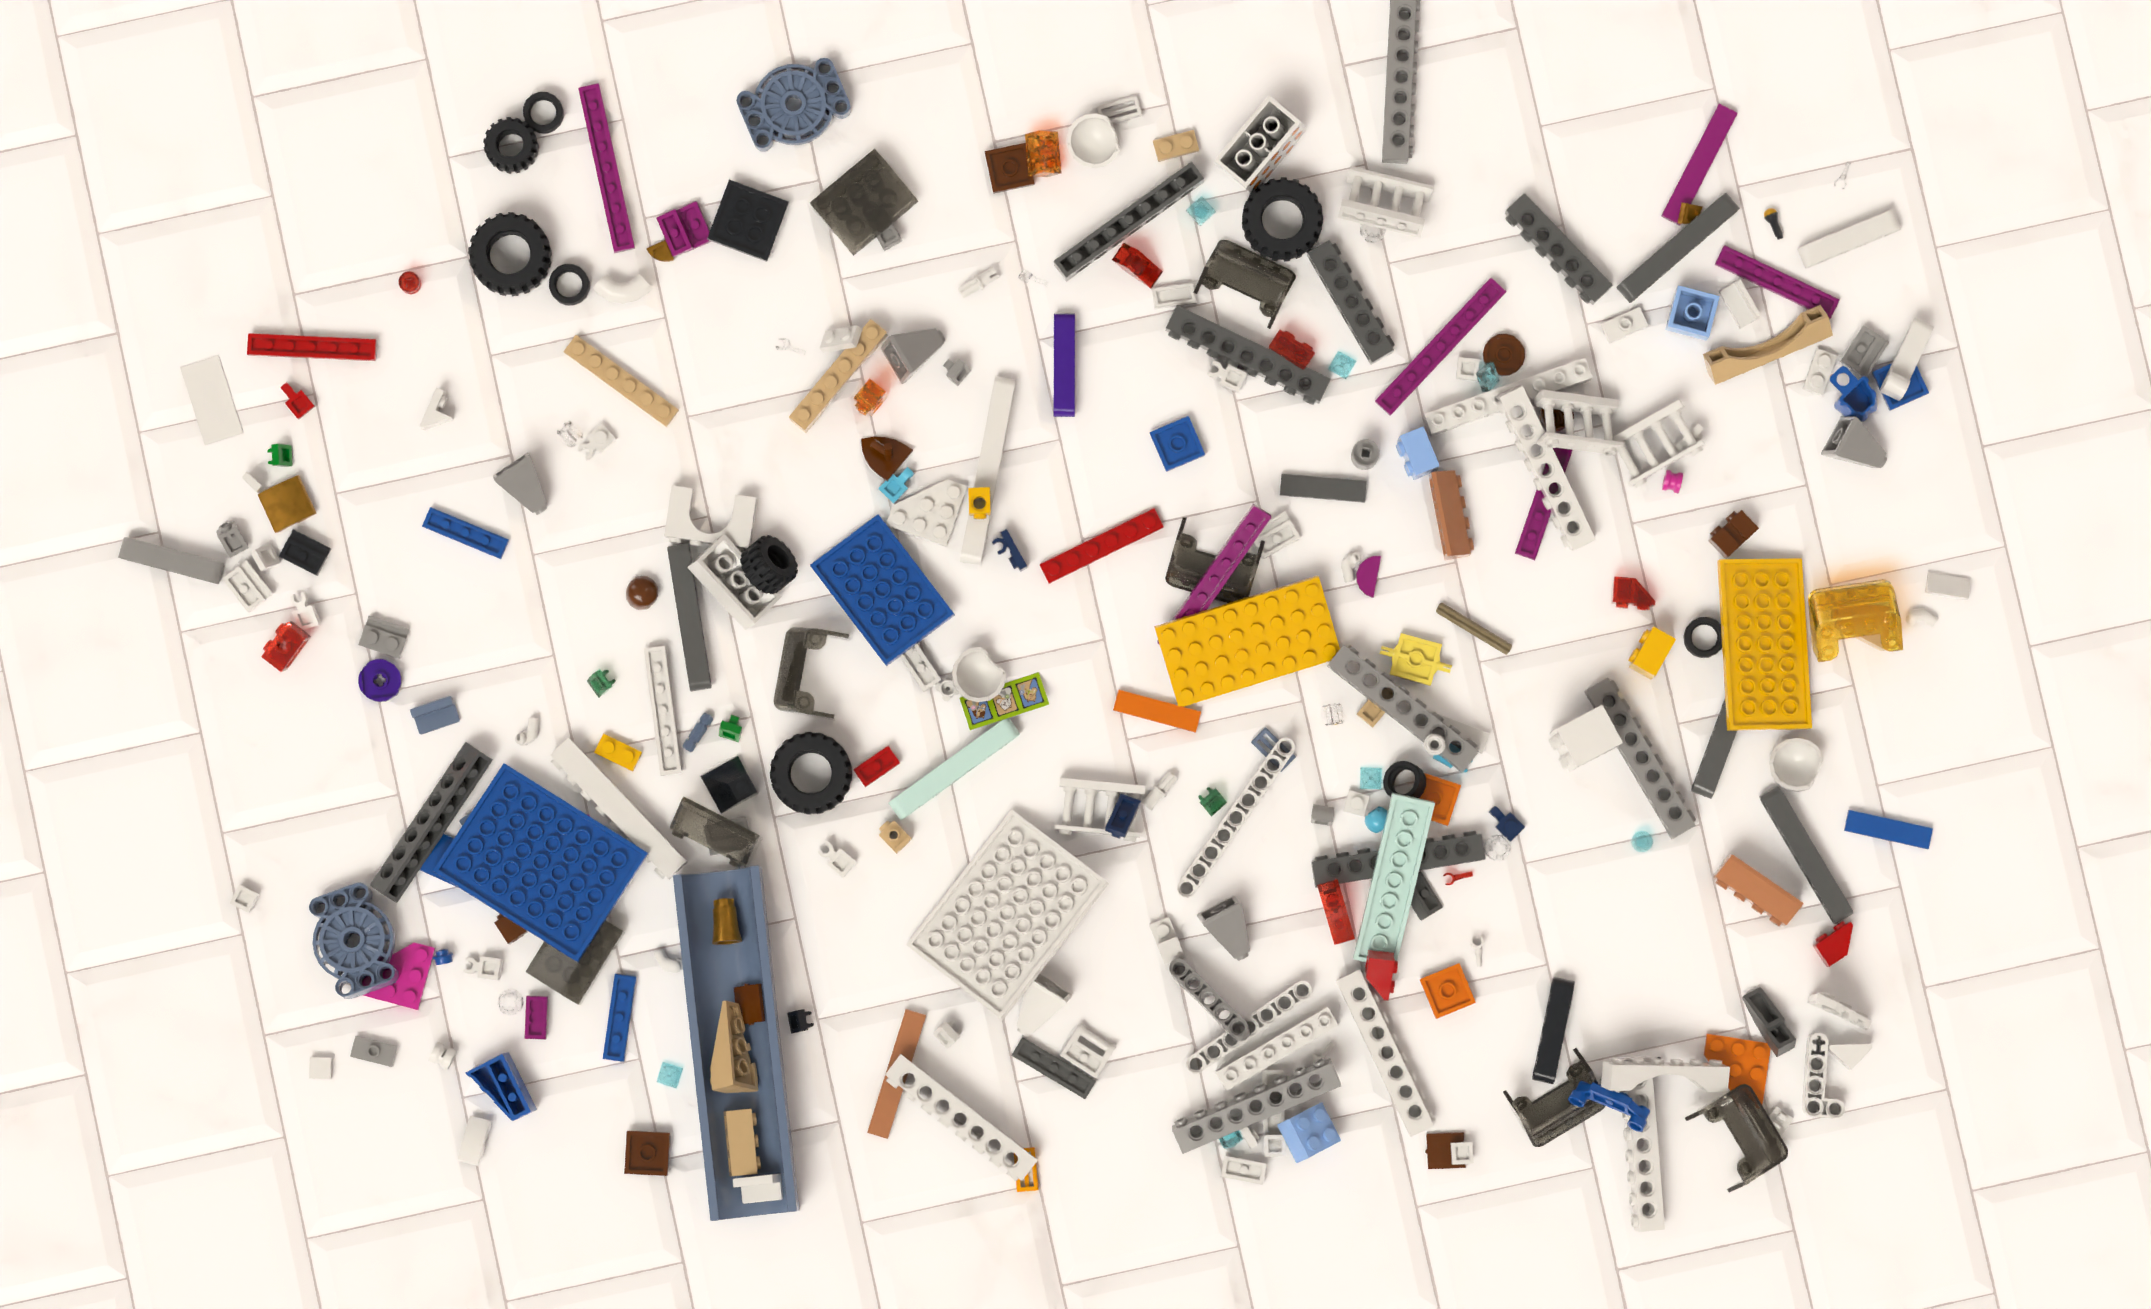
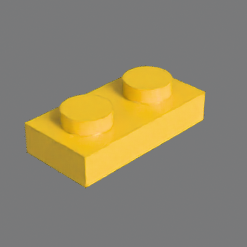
(618, 752)

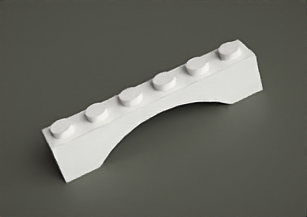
(1625, 1075)

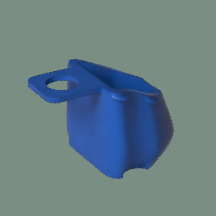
(1857, 396)

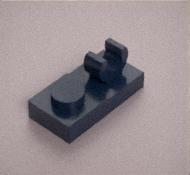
(1016, 558)
(1122, 816)

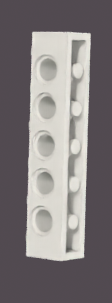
(1276, 1048)

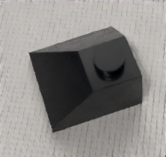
(729, 785)

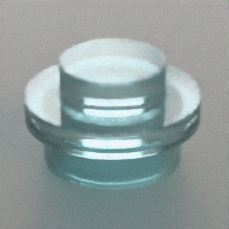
(1641, 841)

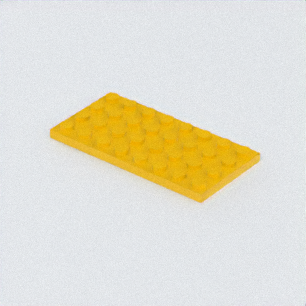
(1248, 641)
(1764, 644)

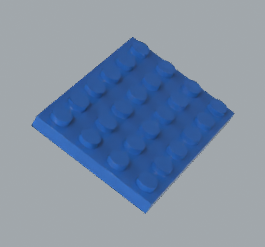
(882, 590)

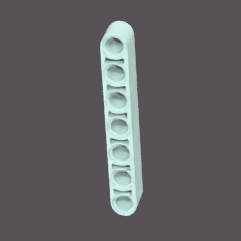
(954, 768)

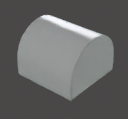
(1322, 815)

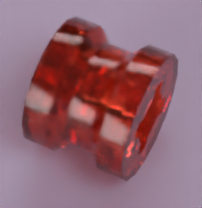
(413, 285)

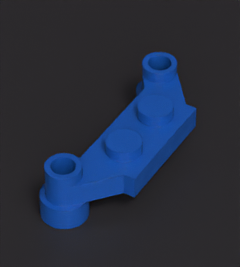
(1611, 1099)

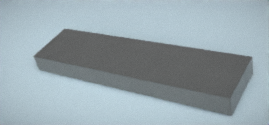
(1323, 488)
(1053, 1068)

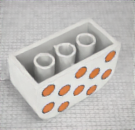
(1260, 144)

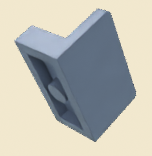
(435, 715)

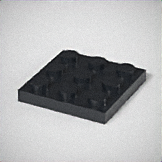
(747, 220)

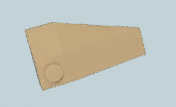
(731, 1063)

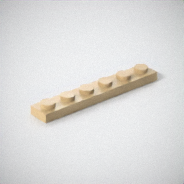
(621, 381)

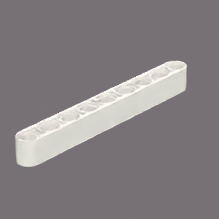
(988, 466)
(1244, 810)

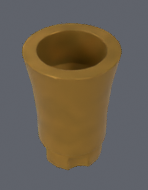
(725, 922)

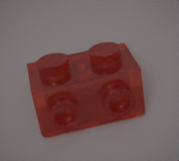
(1295, 352)

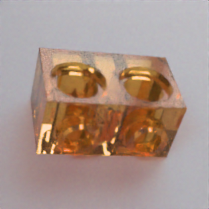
(1043, 153)
(869, 398)

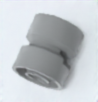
(1365, 454)

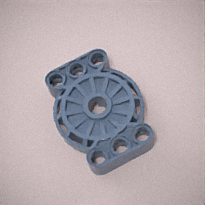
(801, 86)
(367, 957)

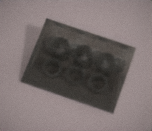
(863, 202)
(573, 978)

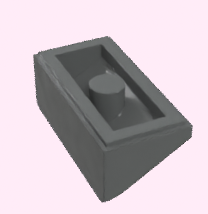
(1424, 899)

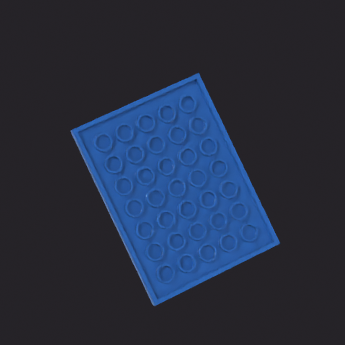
(540, 862)

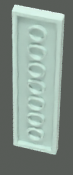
(1394, 876)

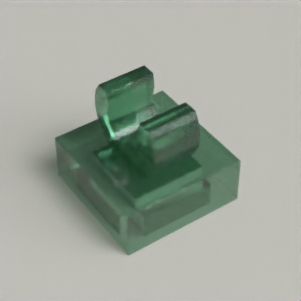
(600, 683)
(1212, 802)

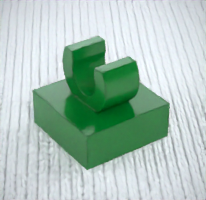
(281, 455)
(731, 730)

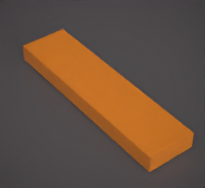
(1157, 711)

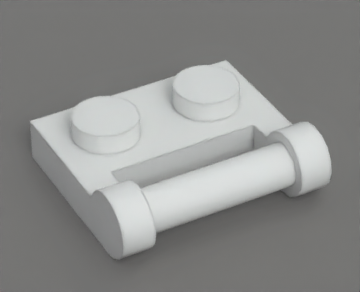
(1083, 1056)

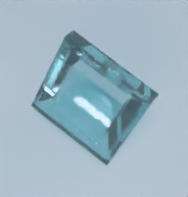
(1342, 365)
(1370, 778)
(669, 1075)
(1231, 1140)

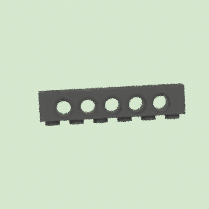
(1525, 206)
(1373, 351)

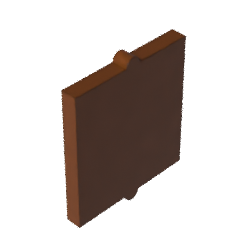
(750, 1002)
(1439, 1150)

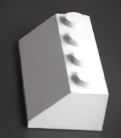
(723, 577)

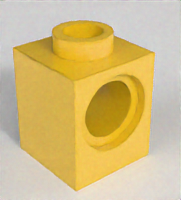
(975, 493)

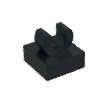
(798, 1021)

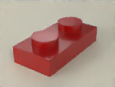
(876, 766)

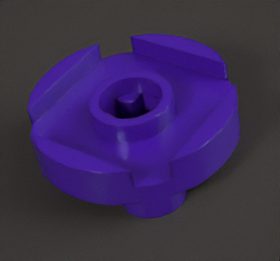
(370, 673)

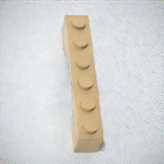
(1806, 330)
(836, 376)

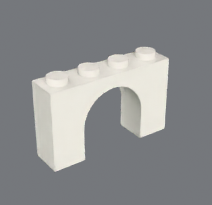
(680, 526)

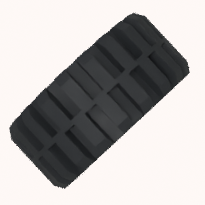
(1289, 191)
(489, 234)
(811, 802)

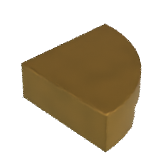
(1688, 213)
(661, 252)

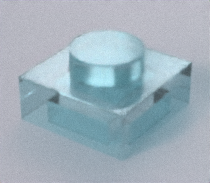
(1200, 211)
(1487, 377)

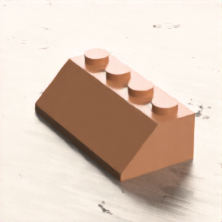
(1450, 515)
(1757, 890)

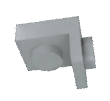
(231, 538)

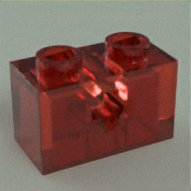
(295, 641)

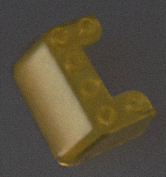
(1852, 613)

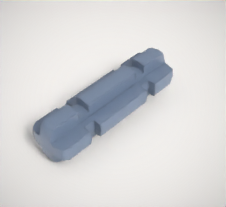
(697, 732)

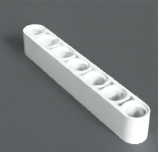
(1259, 1023)

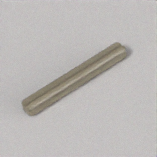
(1474, 628)

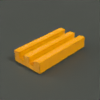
(1034, 1171)

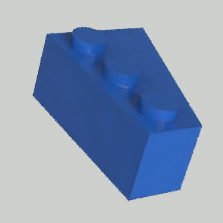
(504, 1085)

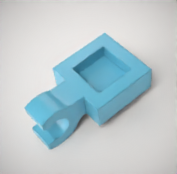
(895, 486)

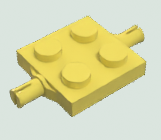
(1415, 659)

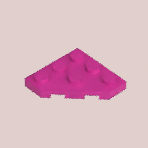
(413, 968)

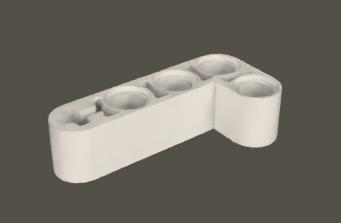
(1906, 359)
(1819, 1075)

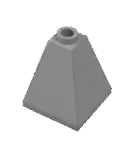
(911, 351)
(1854, 444)
(523, 484)
(1228, 926)

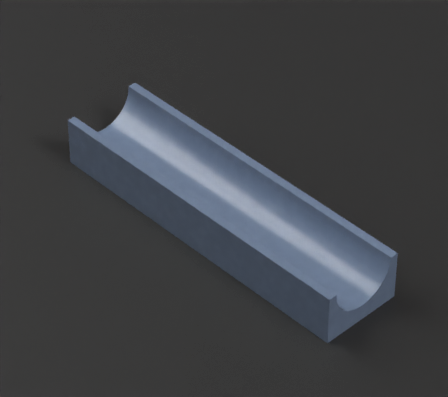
(708, 980)

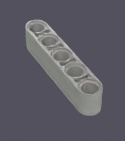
(171, 560)
(1205, 990)

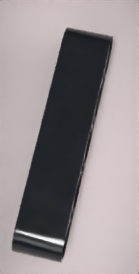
(1553, 1030)

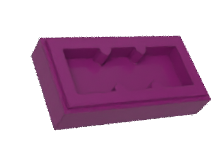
(536, 1017)

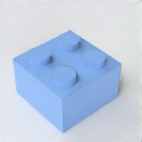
(1692, 312)
(1417, 453)
(1309, 1132)

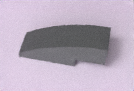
(1769, 1022)

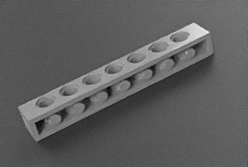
(1390, 152)
(1407, 720)
(1639, 770)
(1189, 1141)

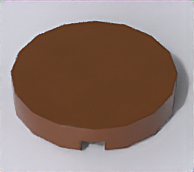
(1505, 353)

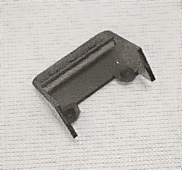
(1249, 275)
(1189, 565)
(787, 692)
(715, 832)
(1553, 1113)
(1750, 1129)

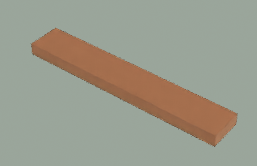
(889, 1096)

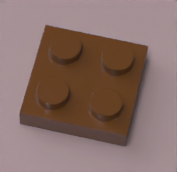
(1008, 168)
(647, 1153)

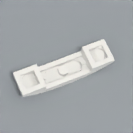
(1273, 1140)

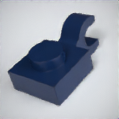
(1508, 825)

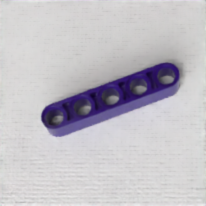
(1064, 365)

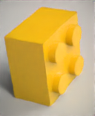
(1652, 652)

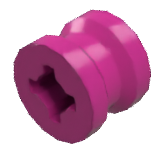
(1672, 481)

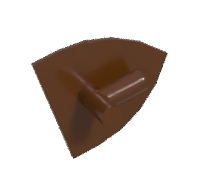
(884, 455)

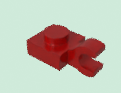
(298, 402)

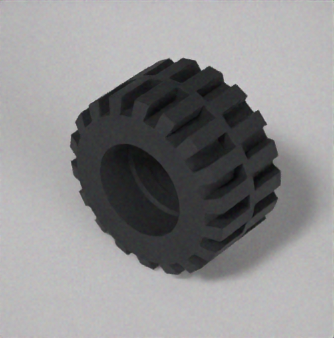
(498, 132)
(769, 564)

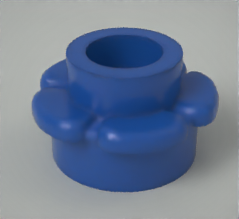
(443, 957)

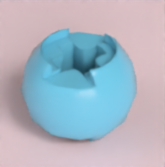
(1376, 819)

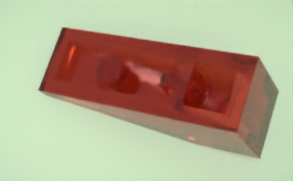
(1335, 911)

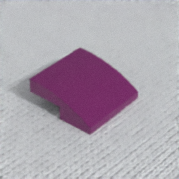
(684, 228)

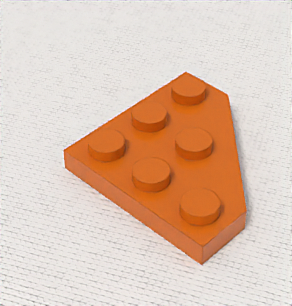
(1746, 1060)

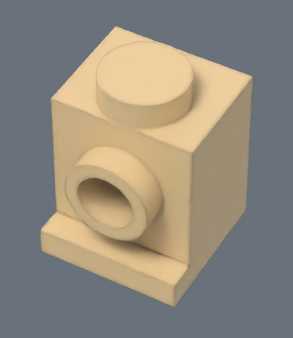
(898, 843)

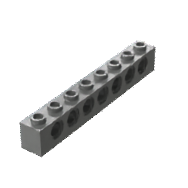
(1128, 221)
(1241, 344)
(431, 822)
(1474, 853)

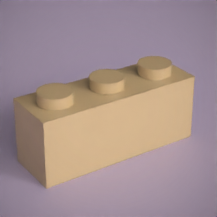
(741, 1142)

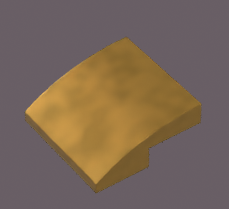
(287, 504)

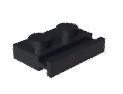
(305, 552)

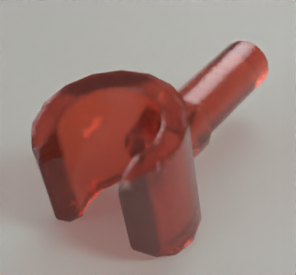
(1458, 876)

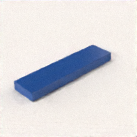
(465, 533)
(1888, 829)
(619, 1017)

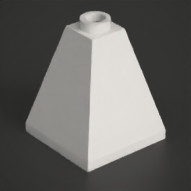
(1040, 1004)

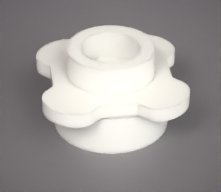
(941, 687)

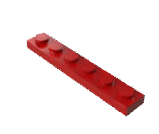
(311, 347)
(1101, 546)

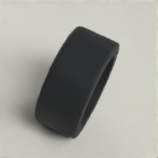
(545, 129)
(568, 301)
(1688, 637)
(1394, 770)

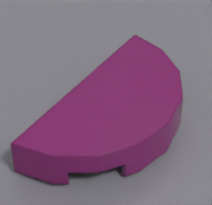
(1367, 575)

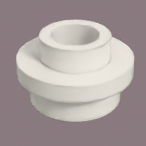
(1441, 744)

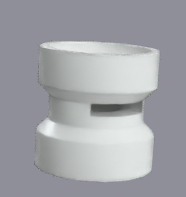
(437, 1055)

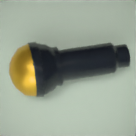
(1771, 217)

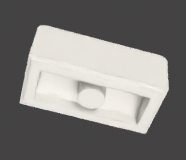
(1947, 586)

